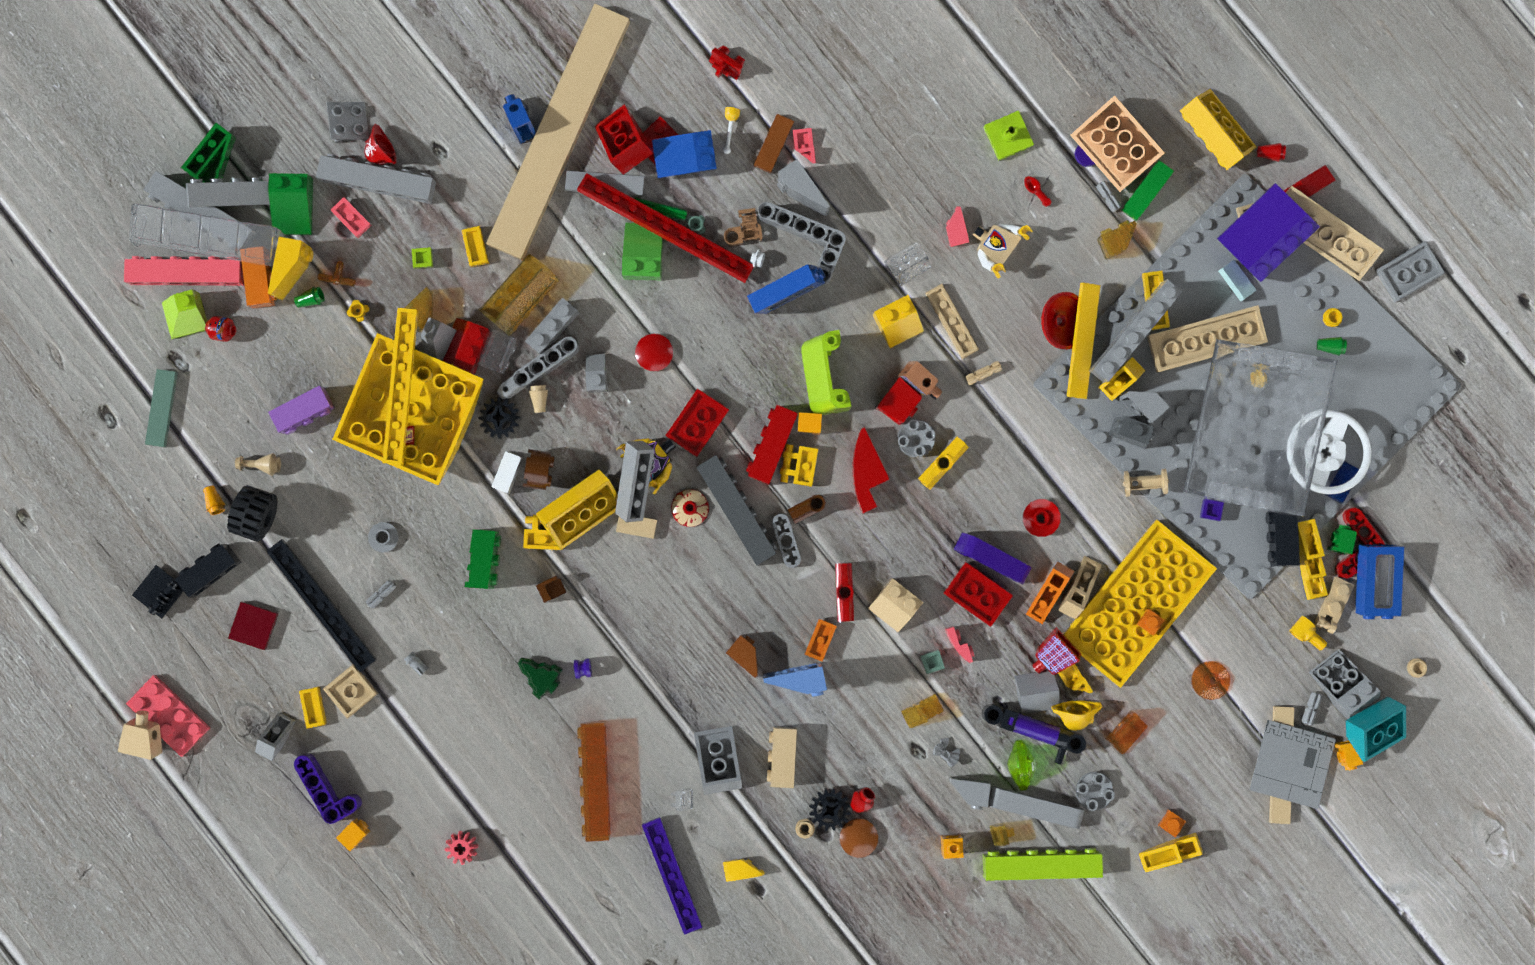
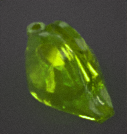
(1021, 765)

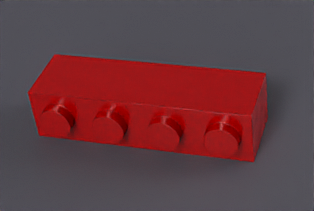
(772, 444)

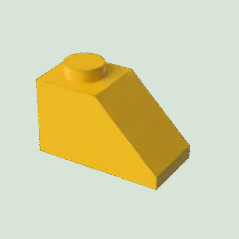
(1123, 378)

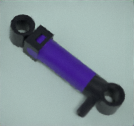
(1035, 729)

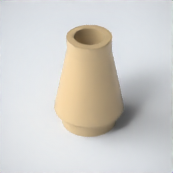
(539, 397)

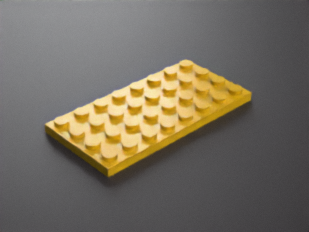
(1155, 575)

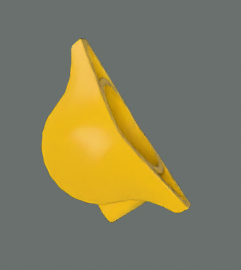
(1077, 714)

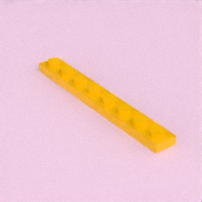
(400, 386)

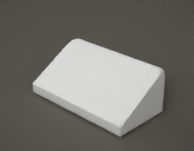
(507, 472)

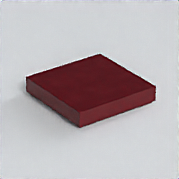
(253, 626)

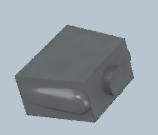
(1132, 431)

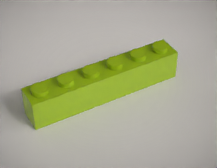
(1042, 864)

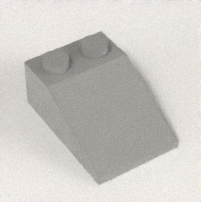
(800, 187)
(718, 760)

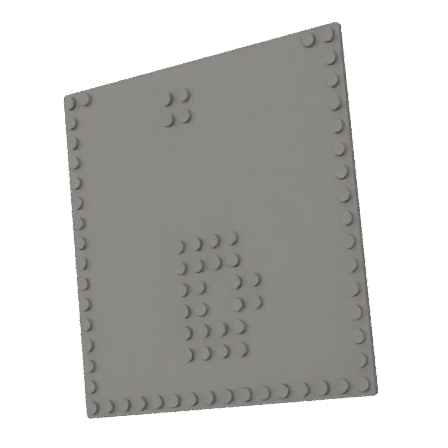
(1380, 380)

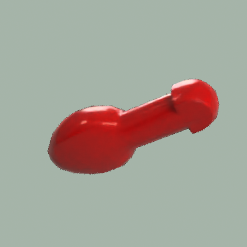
(1034, 187)

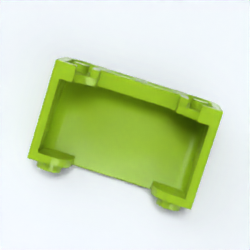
(818, 378)

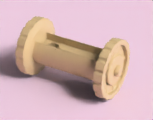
(1146, 482)

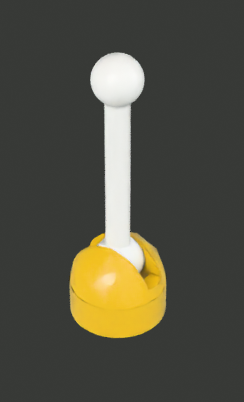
(731, 114)

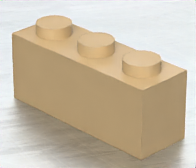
(782, 757)

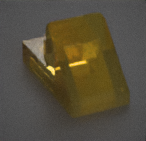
(922, 711)

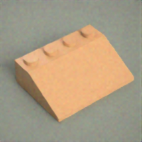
(1117, 143)

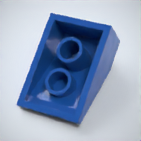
(684, 154)

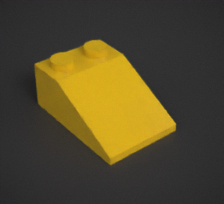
(289, 264)

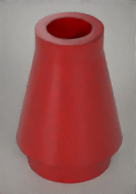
(1272, 152)

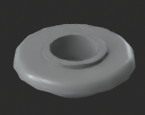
(392, 537)

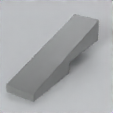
(627, 184)

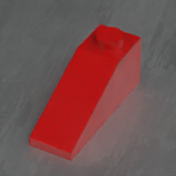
(1314, 182)

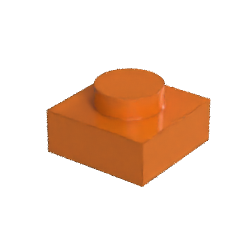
(1150, 622)
(1172, 823)

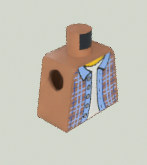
(914, 375)

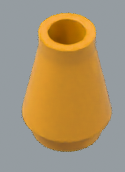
(213, 501)

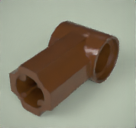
(804, 509)

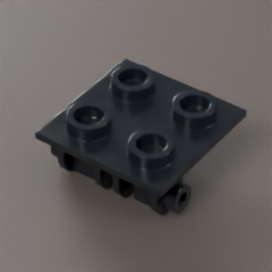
(158, 592)

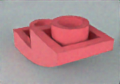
(962, 649)

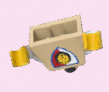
(998, 244)

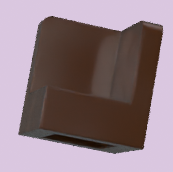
(551, 589)

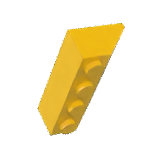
(1218, 129)
(579, 509)

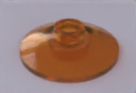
(1201, 680)

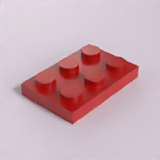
(697, 422)
(977, 594)

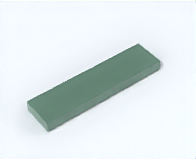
(161, 408)

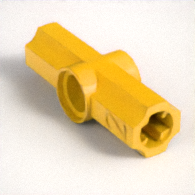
(951, 454)

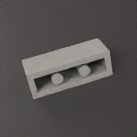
(552, 326)

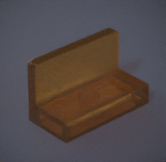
(1126, 732)

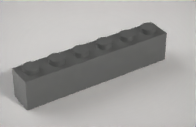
(736, 510)

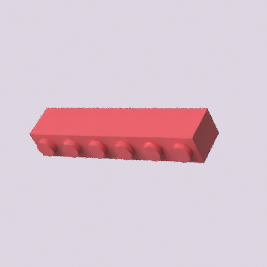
(183, 271)

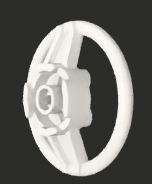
(1336, 451)

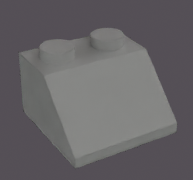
(1144, 405)

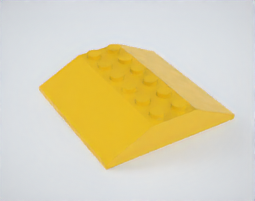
(439, 409)

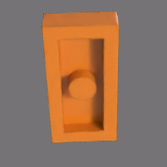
(820, 640)

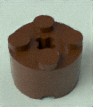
(537, 469)

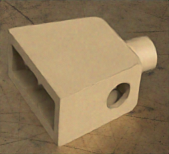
(141, 737)

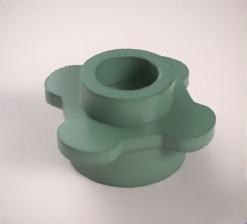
(699, 220)

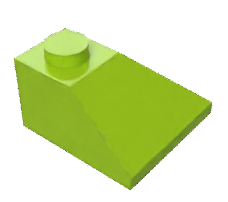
(184, 314)

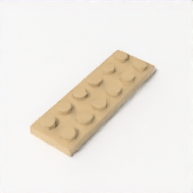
(1337, 239)
(1198, 339)

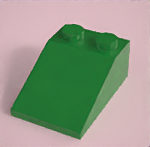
(291, 203)

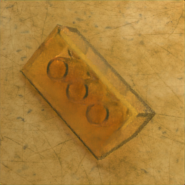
(519, 294)

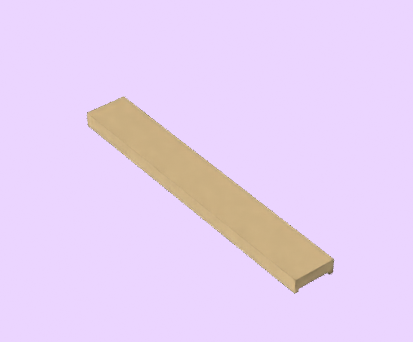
(558, 132)

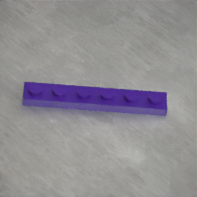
(672, 875)

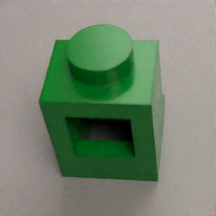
(1343, 540)

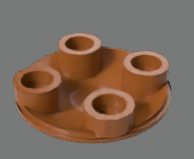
(858, 838)

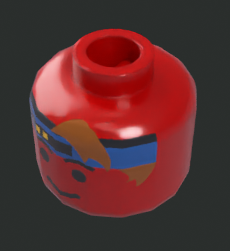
(220, 328)

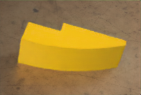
(1171, 852)

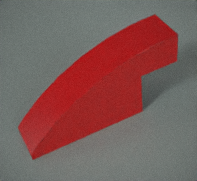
(866, 471)

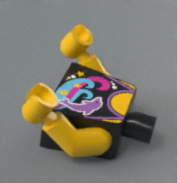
(661, 462)

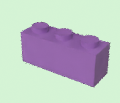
(301, 410)

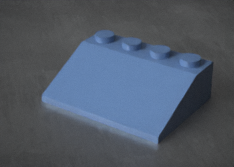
(803, 679)

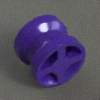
(582, 668)

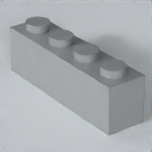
(227, 193)
(634, 481)

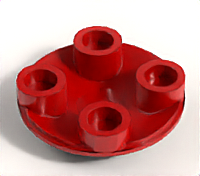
(654, 352)

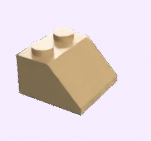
(895, 605)

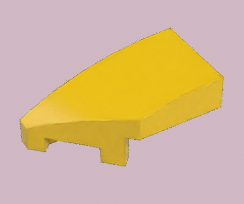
(1074, 680)
(740, 869)

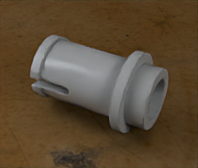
(416, 663)

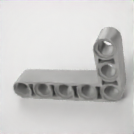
(808, 234)

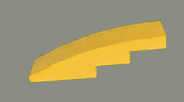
(1311, 559)

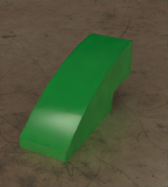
(1147, 190)

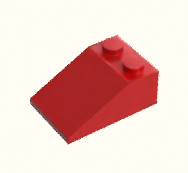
(623, 140)

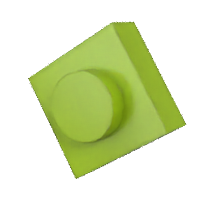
(422, 258)

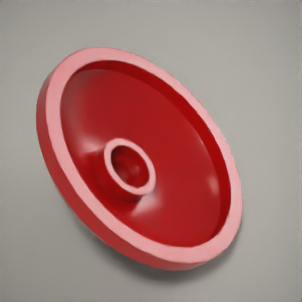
(1059, 319)

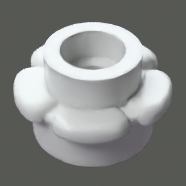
(757, 259)

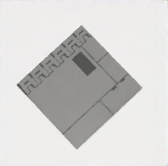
(1292, 764)

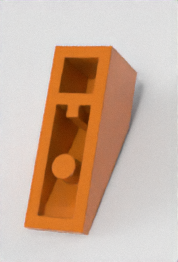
(1050, 592)

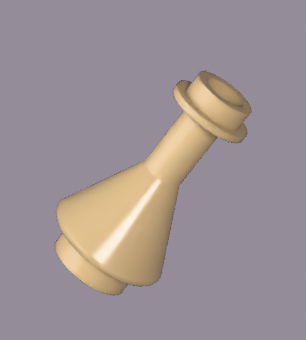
(269, 464)

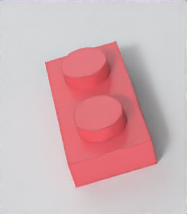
(350, 217)

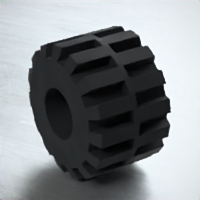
(252, 513)

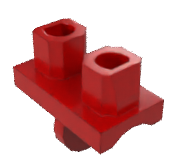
(725, 64)

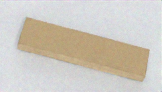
(952, 321)

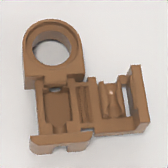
(749, 230)

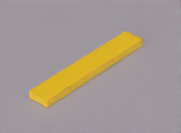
(1083, 340)

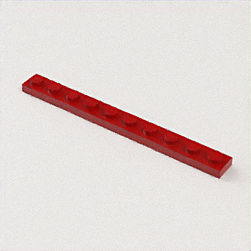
(665, 227)

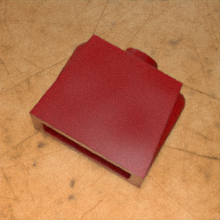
(900, 402)

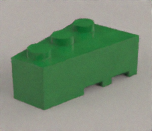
(211, 155)
(483, 559)

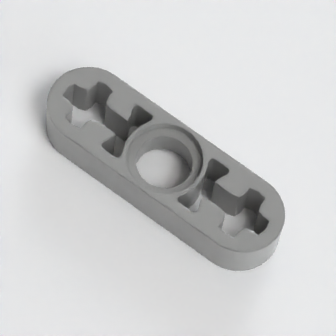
(777, 528)

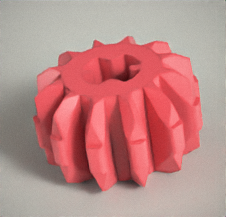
(457, 853)

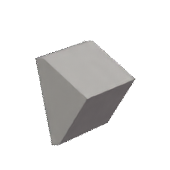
(1036, 691)

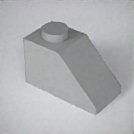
(436, 338)
(596, 373)
(274, 736)
(973, 791)

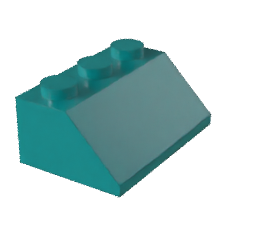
(1377, 728)

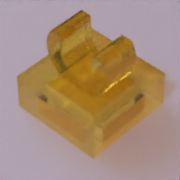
(1001, 834)

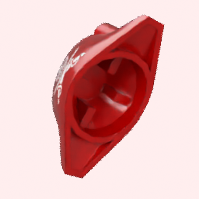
(379, 148)

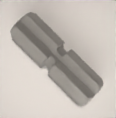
(1106, 193)
(382, 592)
(1313, 704)

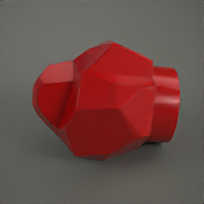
(862, 800)

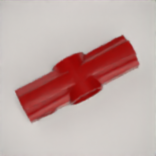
(845, 606)

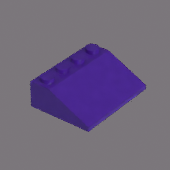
(1268, 232)

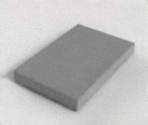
(1410, 271)

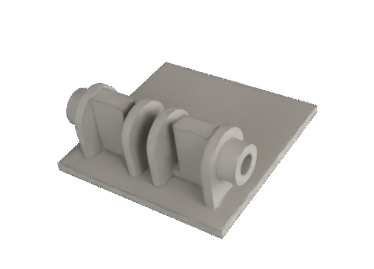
(347, 121)

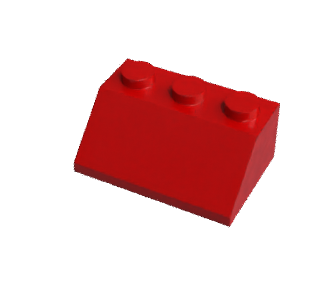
(466, 345)

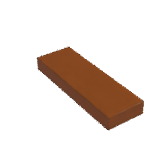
(774, 143)

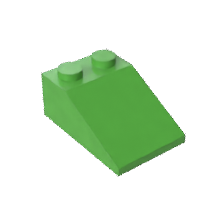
(641, 254)

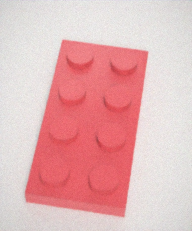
(178, 723)

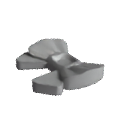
(940, 750)

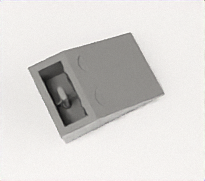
(1345, 684)

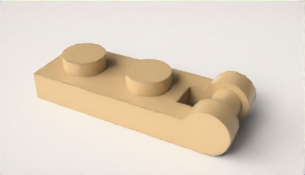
(1334, 604)

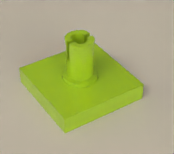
(1008, 135)

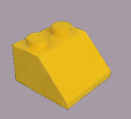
(898, 321)

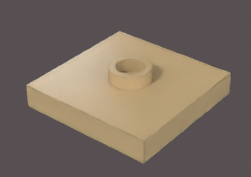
(350, 691)

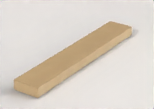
(1281, 809)

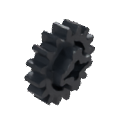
(499, 409)
(822, 814)

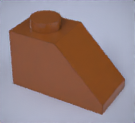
(744, 654)

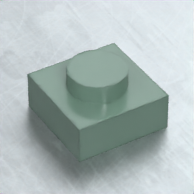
(932, 661)

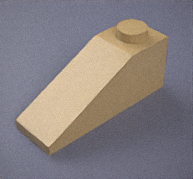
(1080, 588)

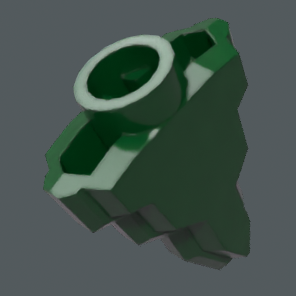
(541, 676)

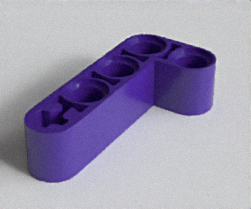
(992, 557)
(324, 786)

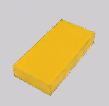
(475, 246)
(313, 707)

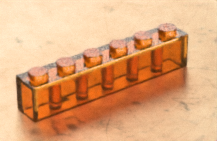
(595, 781)

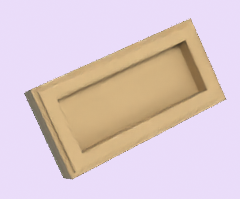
(640, 528)

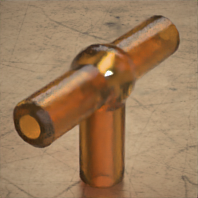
(336, 279)

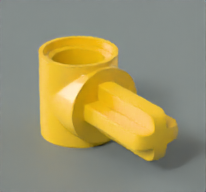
(1305, 631)

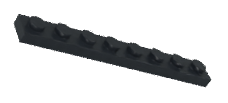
(321, 605)

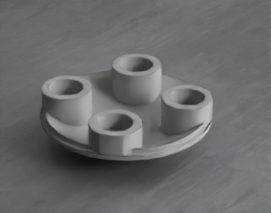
(916, 438)
(1094, 791)

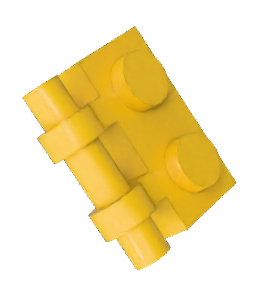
(805, 465)
(537, 538)

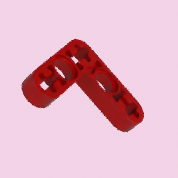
(1352, 557)

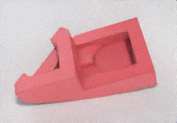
(804, 143)
(956, 229)

